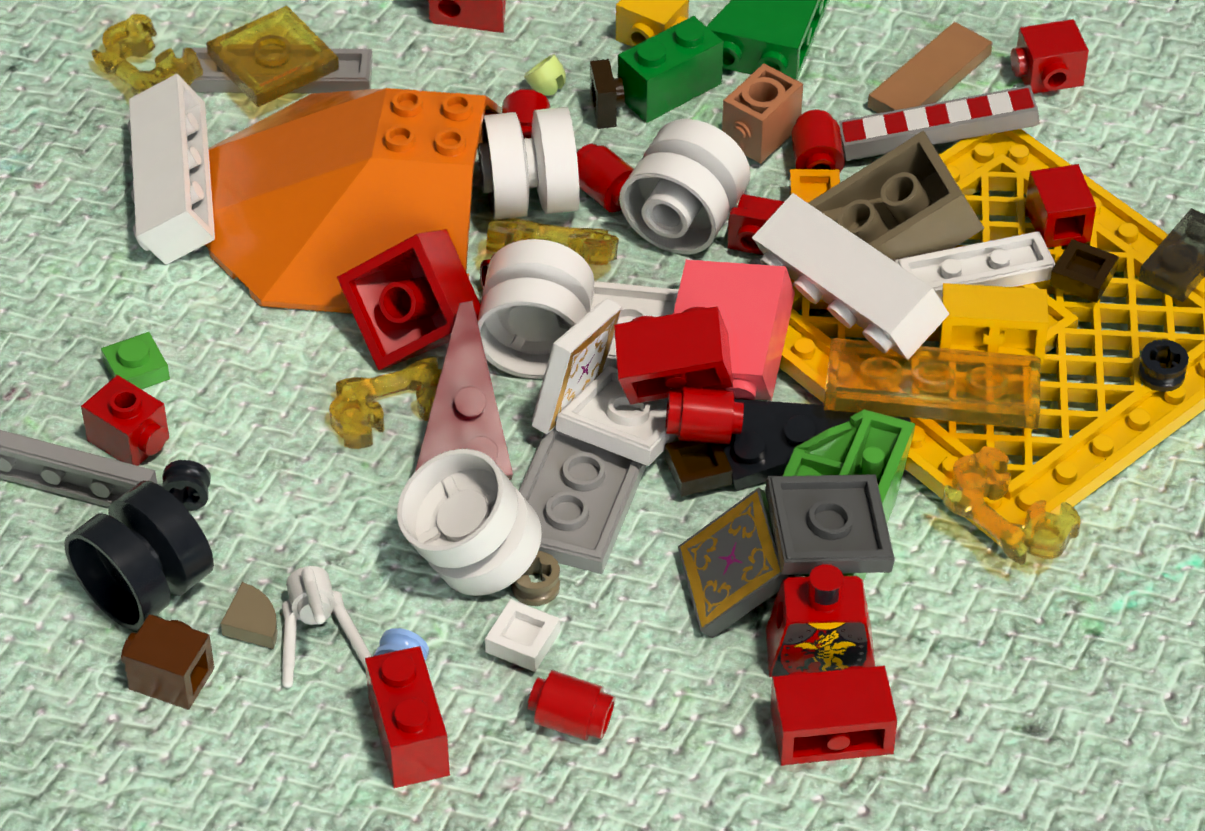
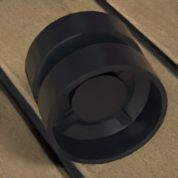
(139, 554)

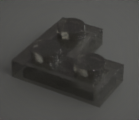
(1179, 260)

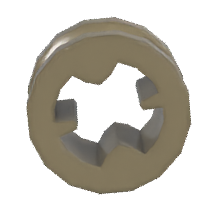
(540, 592)

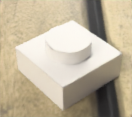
(522, 635)

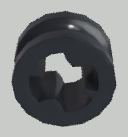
(1163, 378)
(187, 482)

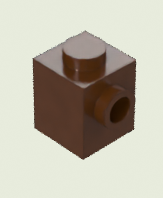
(168, 661)

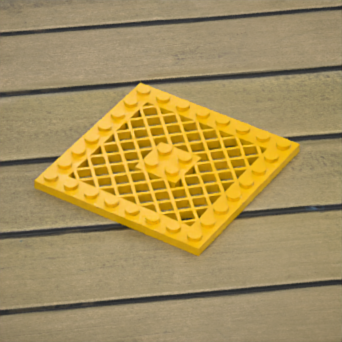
(1106, 439)

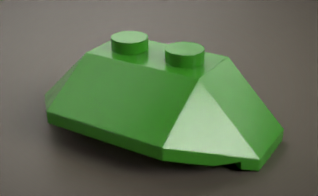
(862, 446)

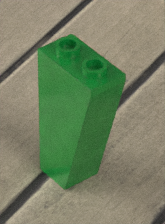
(768, 33)

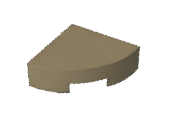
(251, 618)

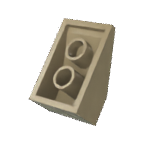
(903, 203)

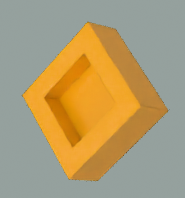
(812, 182)

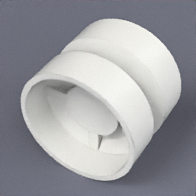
(515, 164)
(685, 186)
(530, 301)
(469, 522)

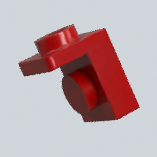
(747, 220)

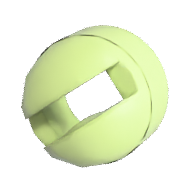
(547, 76)

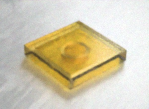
(272, 56)

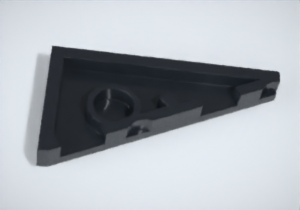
(772, 433)

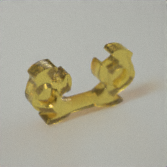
(134, 38)
(591, 244)
(355, 413)
(987, 476)

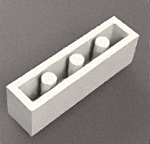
(170, 170)
(850, 277)

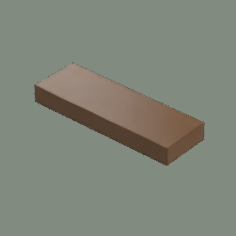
(932, 70)

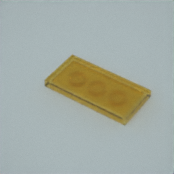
(934, 384)

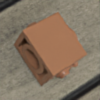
(762, 112)

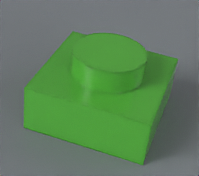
(136, 361)

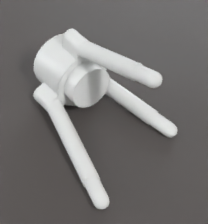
(313, 603)

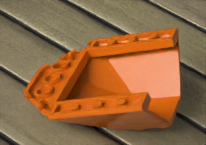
(339, 186)

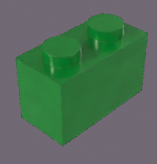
(671, 68)

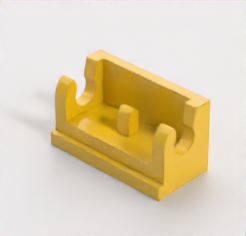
(995, 319)

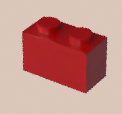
(673, 354)
(833, 715)
(407, 717)

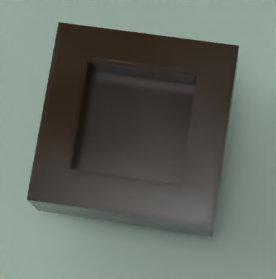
(605, 93)
(1084, 270)
(697, 466)

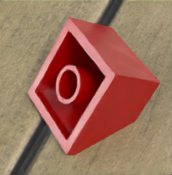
(408, 297)

